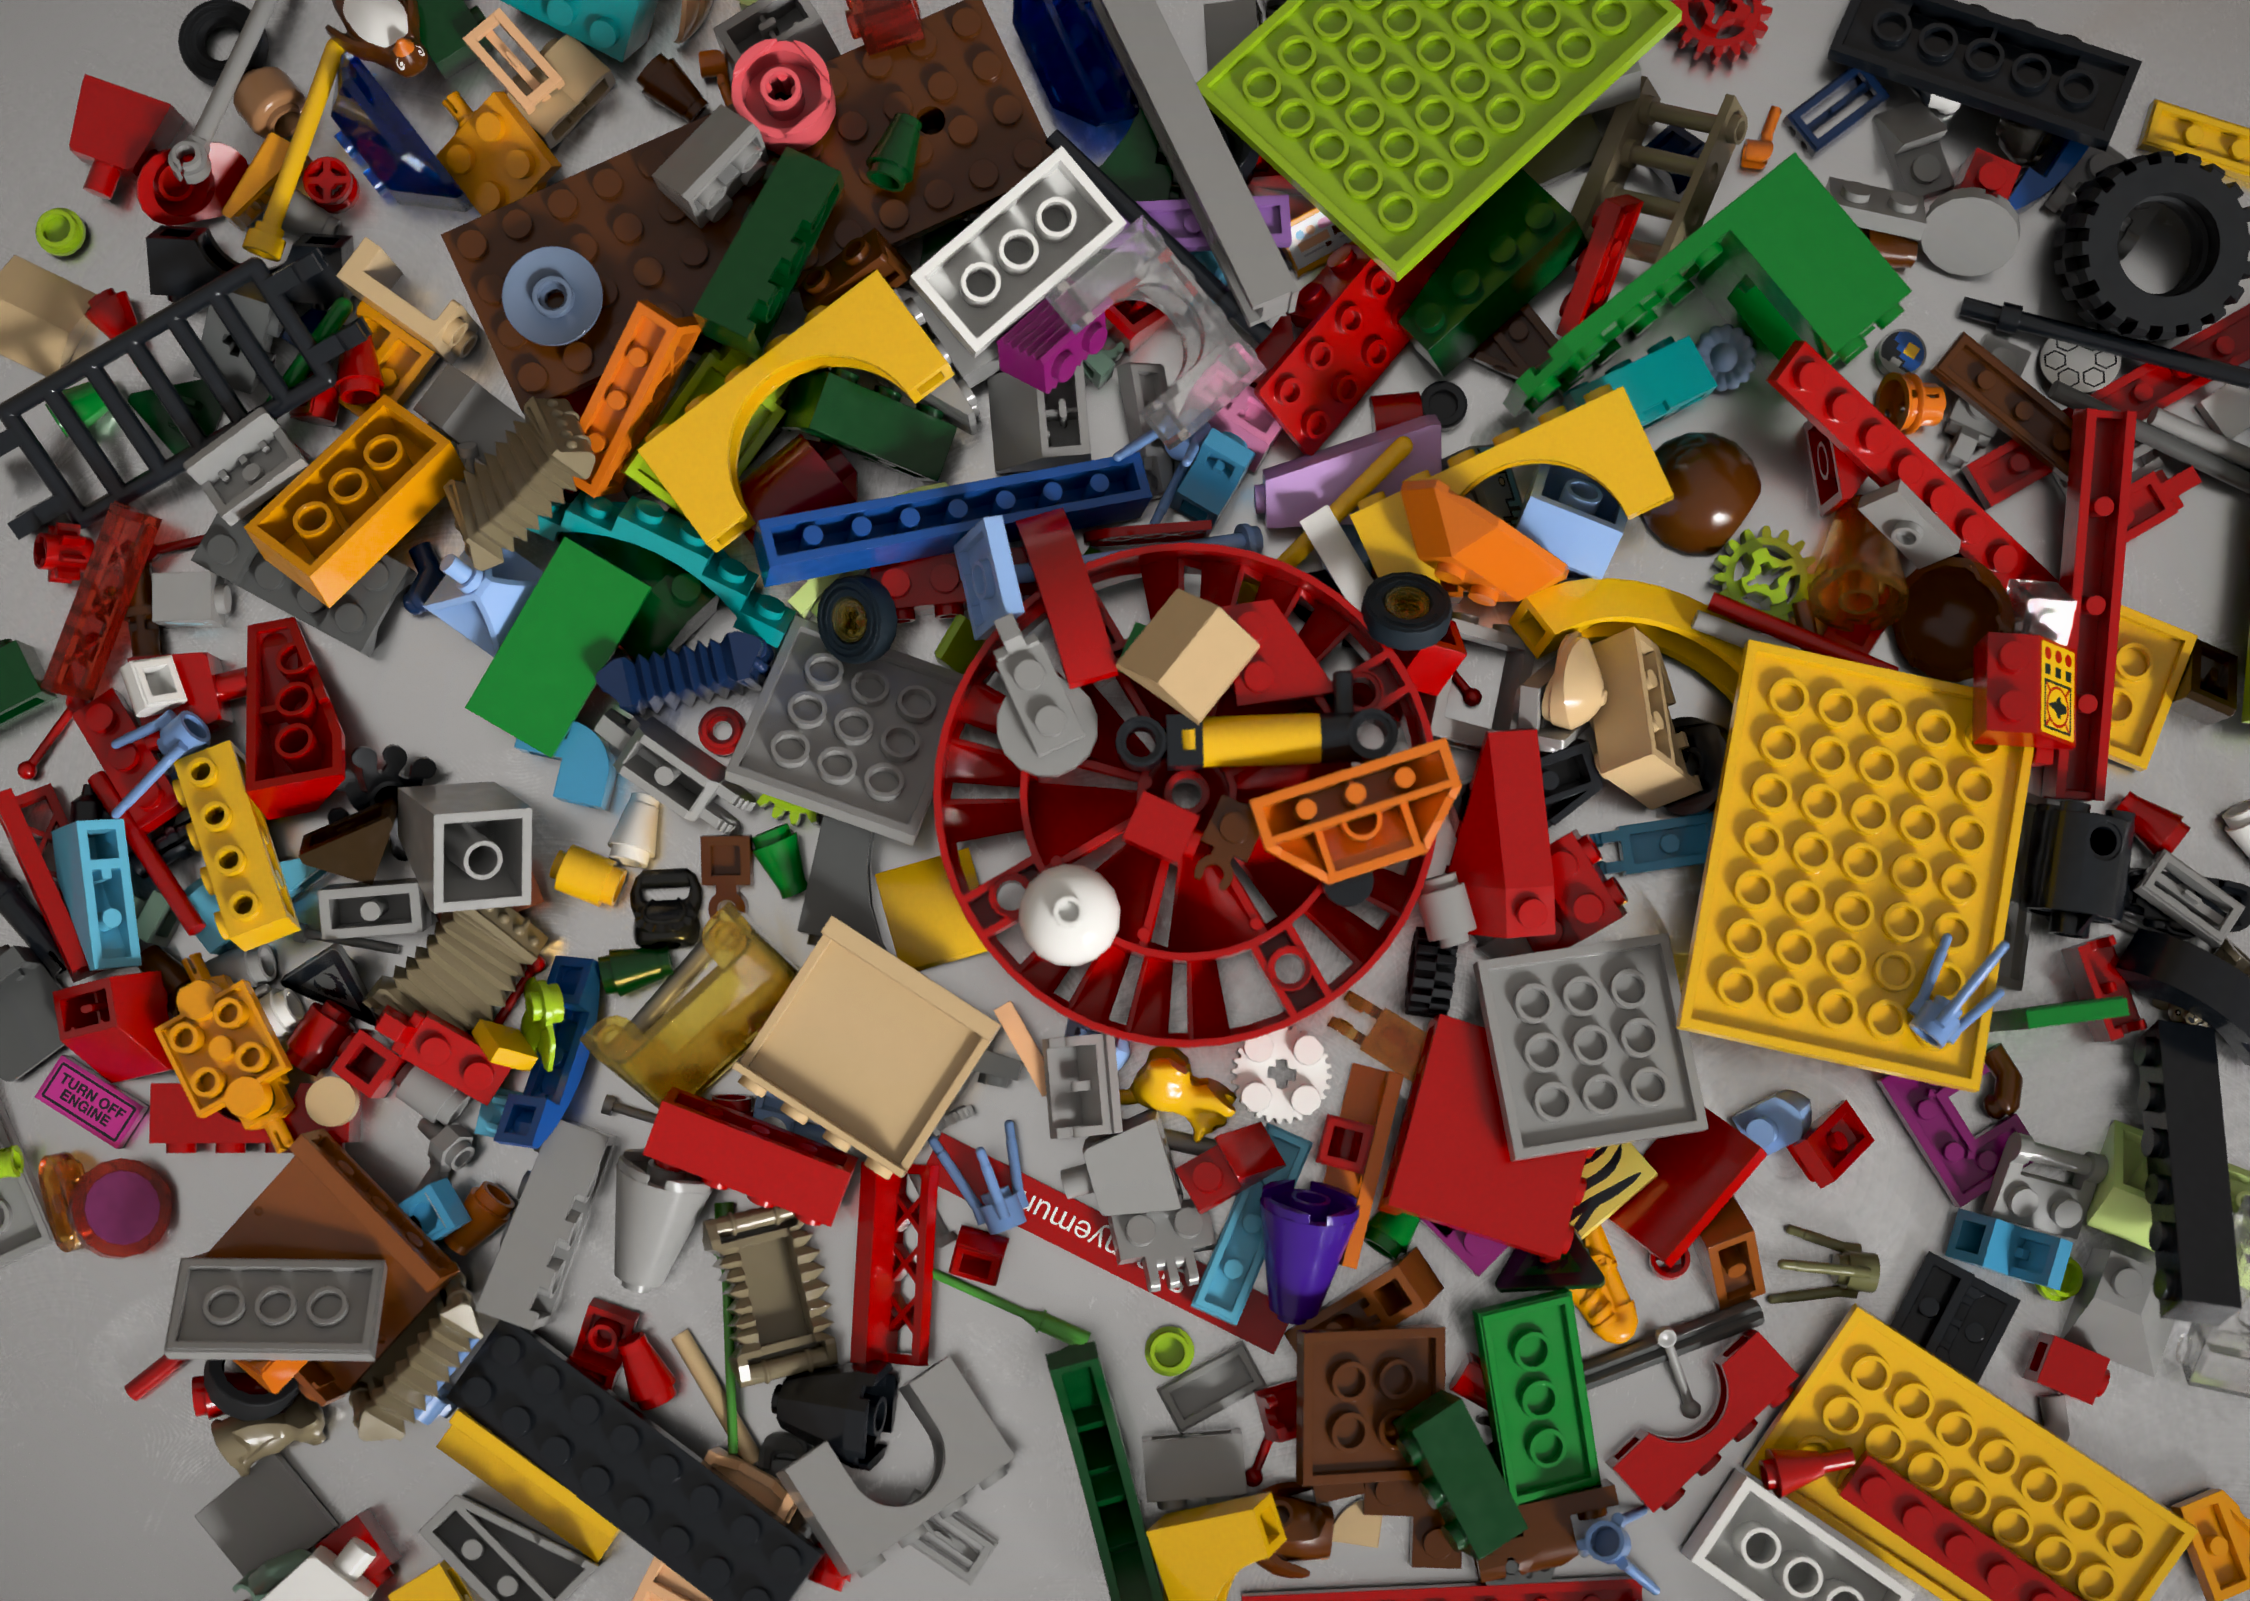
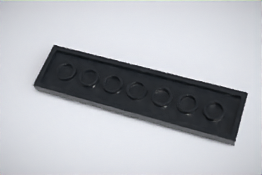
(632, 1471)

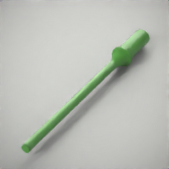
(722, 1209)
(1038, 1320)

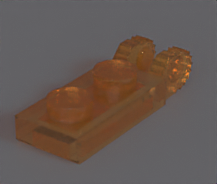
(1389, 1041)

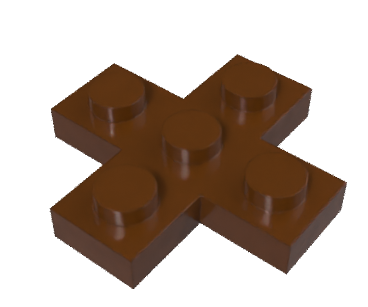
(1427, 1541)

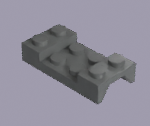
(350, 620)

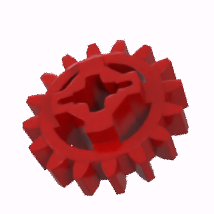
(1737, 20)

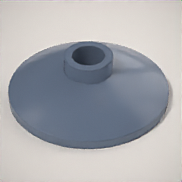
(539, 276)

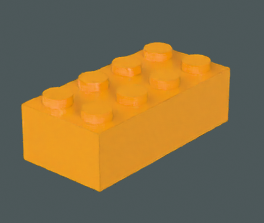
(356, 500)

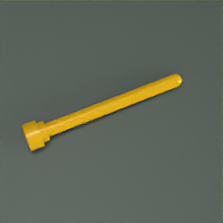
(267, 236)
(1342, 506)

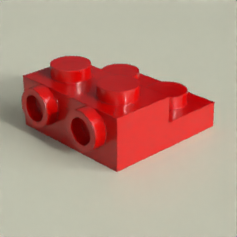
(1582, 894)

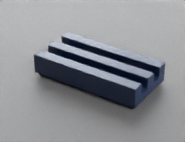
(1806, 132)

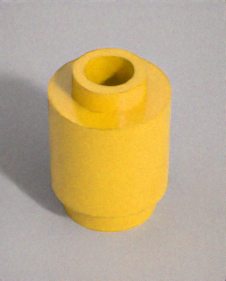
(587, 876)

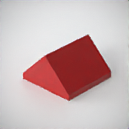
(1833, 472)

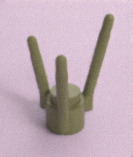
(1852, 1270)

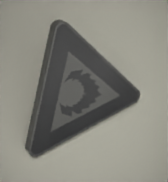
(334, 978)

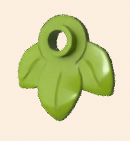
(543, 1008)

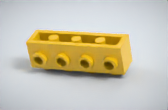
(235, 848)

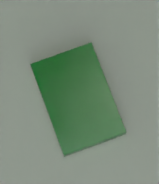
(2059, 1013)

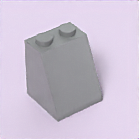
(467, 845)

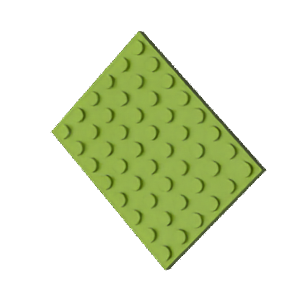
(1420, 107)

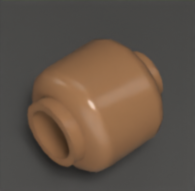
(269, 101)

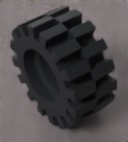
(1429, 976)

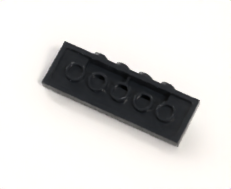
(1990, 64)

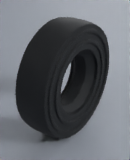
(200, 24)

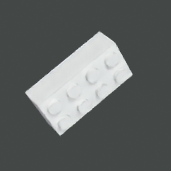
(1017, 252)
(1780, 1555)

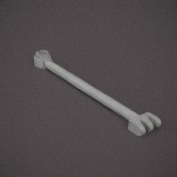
(198, 143)

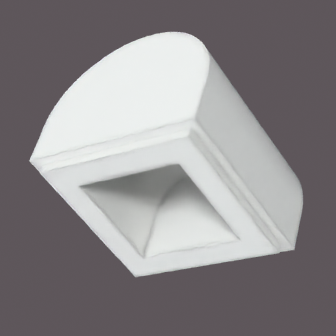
(153, 685)

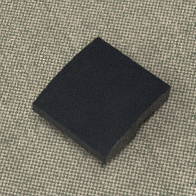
(1955, 1315)

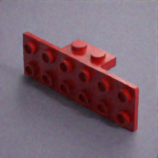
(1346, 341)

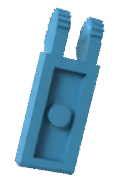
(1657, 844)

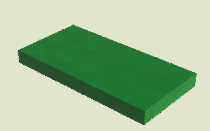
(558, 647)
(1537, 1396)

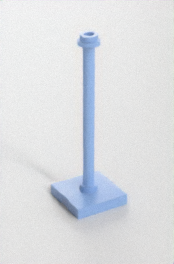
(993, 580)

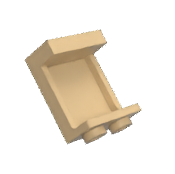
(370, 278)

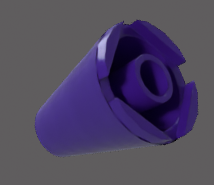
(1303, 1244)

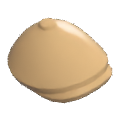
(1576, 685)

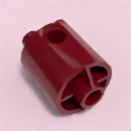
(798, 480)

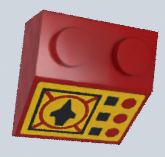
(2024, 692)

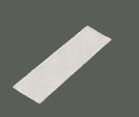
(1337, 555)

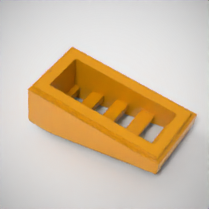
(258, 182)

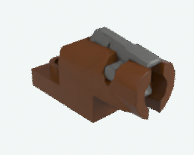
(1549, 1537)

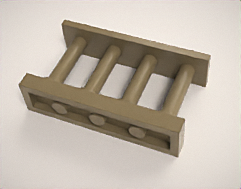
(1623, 150)

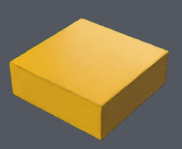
(504, 1045)

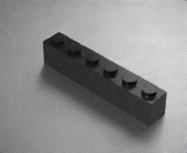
(2187, 1174)

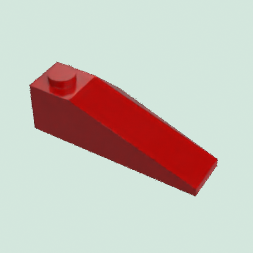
(290, 724)
(1505, 840)

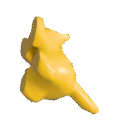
(1169, 1086)

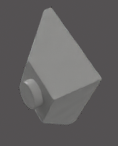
(2119, 1312)

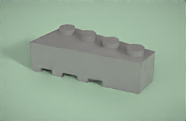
(546, 1226)

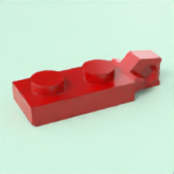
(2157, 499)
(442, 1052)

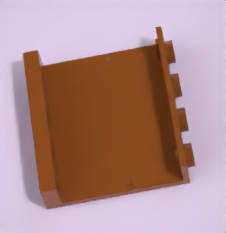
(336, 1211)

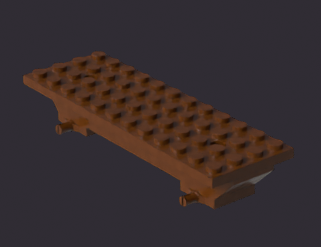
(971, 151)

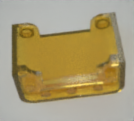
(710, 1024)

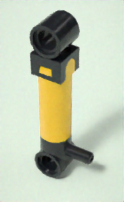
(1261, 738)

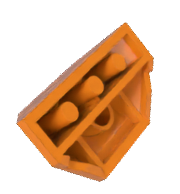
(1475, 546)
(1361, 814)

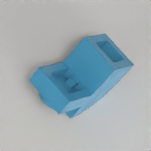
(1213, 477)
(585, 769)
(2009, 1249)

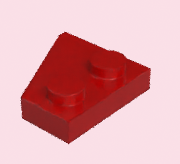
(1282, 665)

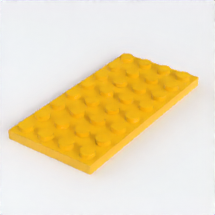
(1976, 1457)

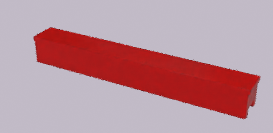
(2094, 577)

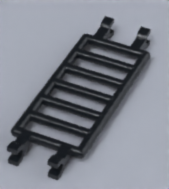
(133, 342)

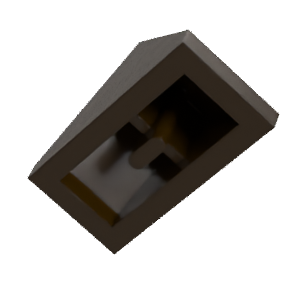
(2208, 685)
(352, 844)

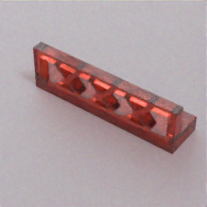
(101, 601)

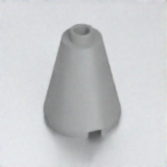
(652, 1218)

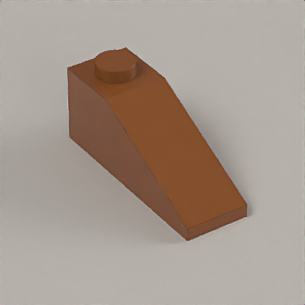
(1379, 1299)

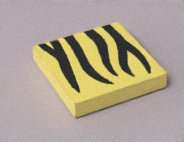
(1613, 1179)

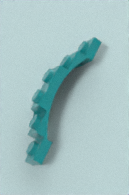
(675, 539)

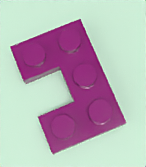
(1959, 1160)

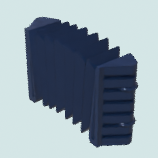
(682, 677)

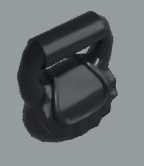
(666, 921)

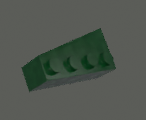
(768, 252)
(1492, 271)

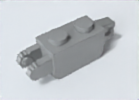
(672, 770)

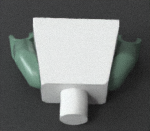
(313, 1575)

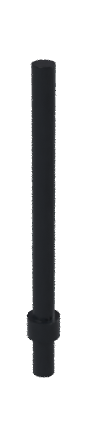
(1131, 211)
(2012, 317)

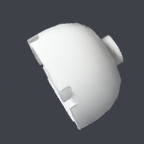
(1069, 915)

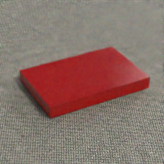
(1693, 1184)

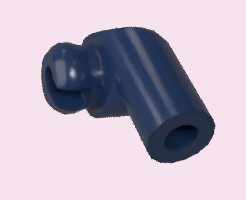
(427, 580)

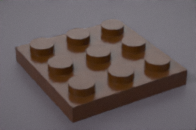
(1351, 1393)

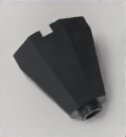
(841, 1406)

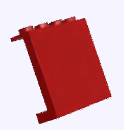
(1456, 1159)

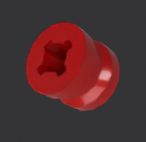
(323, 177)

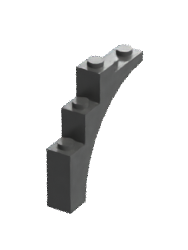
(843, 888)

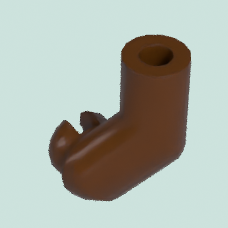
(2007, 1083)

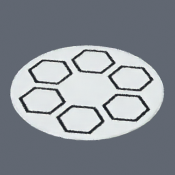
(2078, 366)

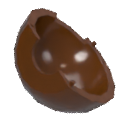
(1711, 488)
(1949, 614)

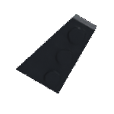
(1567, 781)

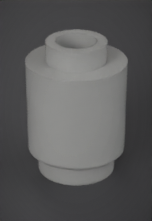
(1446, 910)
(429, 1095)

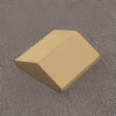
(40, 316)
(1189, 654)

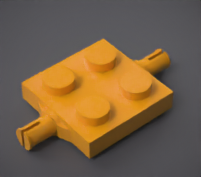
(495, 153)

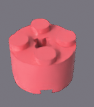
(794, 71)

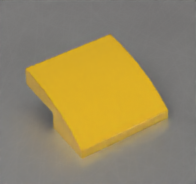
(925, 914)

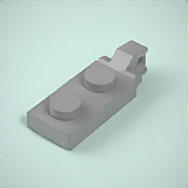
(1138, 387)
(1968, 424)
(1035, 689)

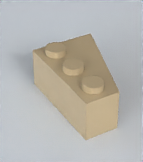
(1635, 726)

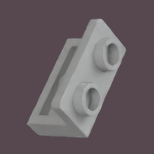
(1880, 208)
(246, 465)
(1528, 706)

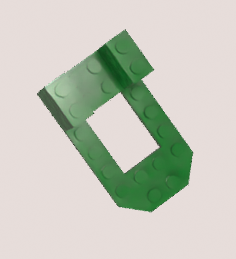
(1769, 262)

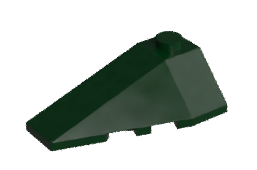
(674, 605)

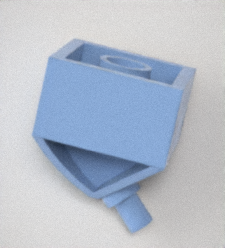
(1572, 520)
(486, 601)

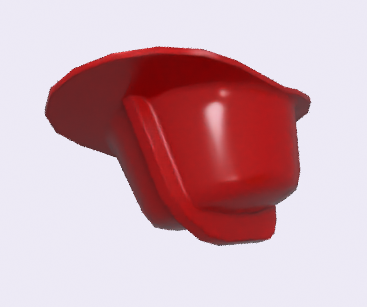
(180, 203)

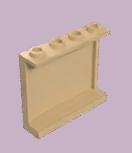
(866, 1049)

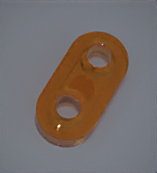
(57, 1178)

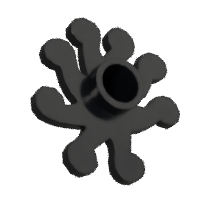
(382, 784)

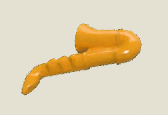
(1610, 1307)

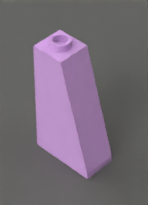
(1311, 482)

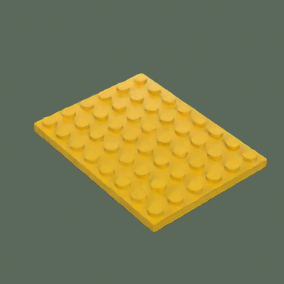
(1842, 855)

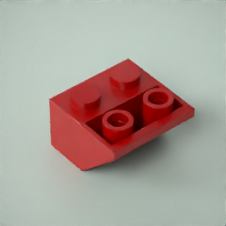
(114, 1024)

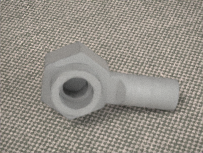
(448, 1149)

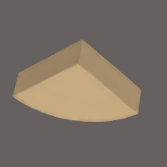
(1356, 1528)

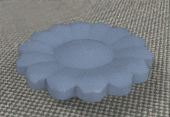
(1727, 355)

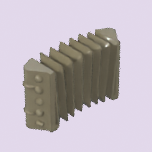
(520, 480)
(462, 967)
(773, 1294)
(415, 1364)

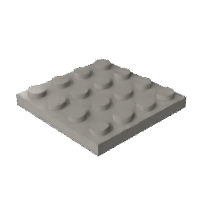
(846, 734)
(1589, 1046)

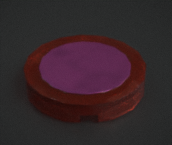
(119, 1208)

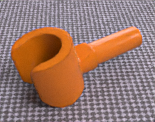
(715, 64)
(1757, 152)

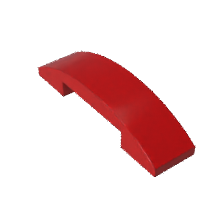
(1067, 598)

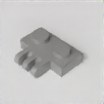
(1163, 1242)

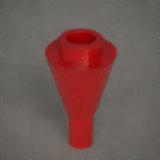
(111, 313)
(1793, 1469)

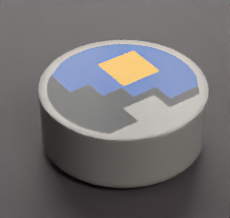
(1900, 352)

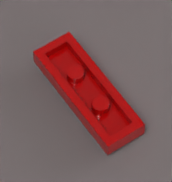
(1600, 260)
(109, 719)

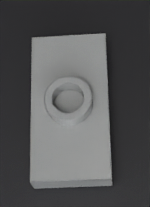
(1909, 524)

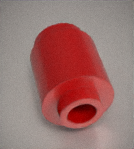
(319, 1037)

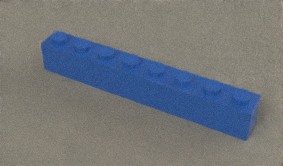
(936, 519)

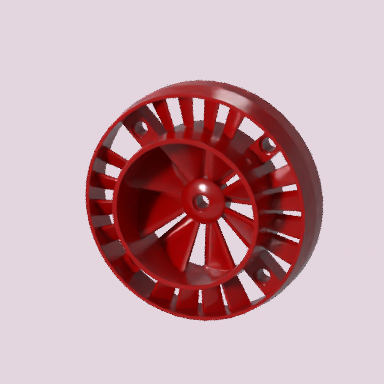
(1075, 820)

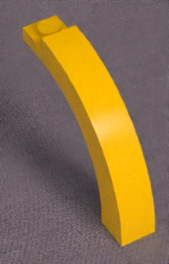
(1613, 605)

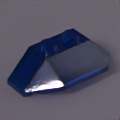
(1074, 60)
(389, 143)

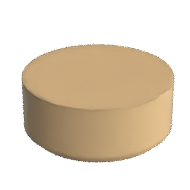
(332, 1101)

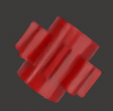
(62, 552)

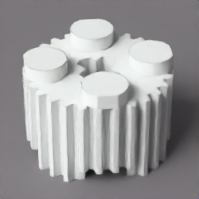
(1301, 1095)

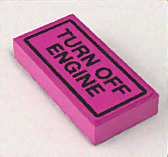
(91, 1101)

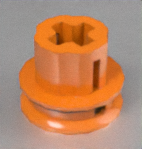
(1910, 395)

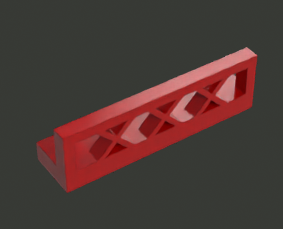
(39, 876)
(885, 1261)

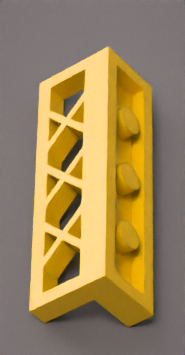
(527, 1485)

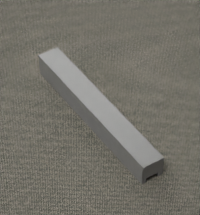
(1199, 158)

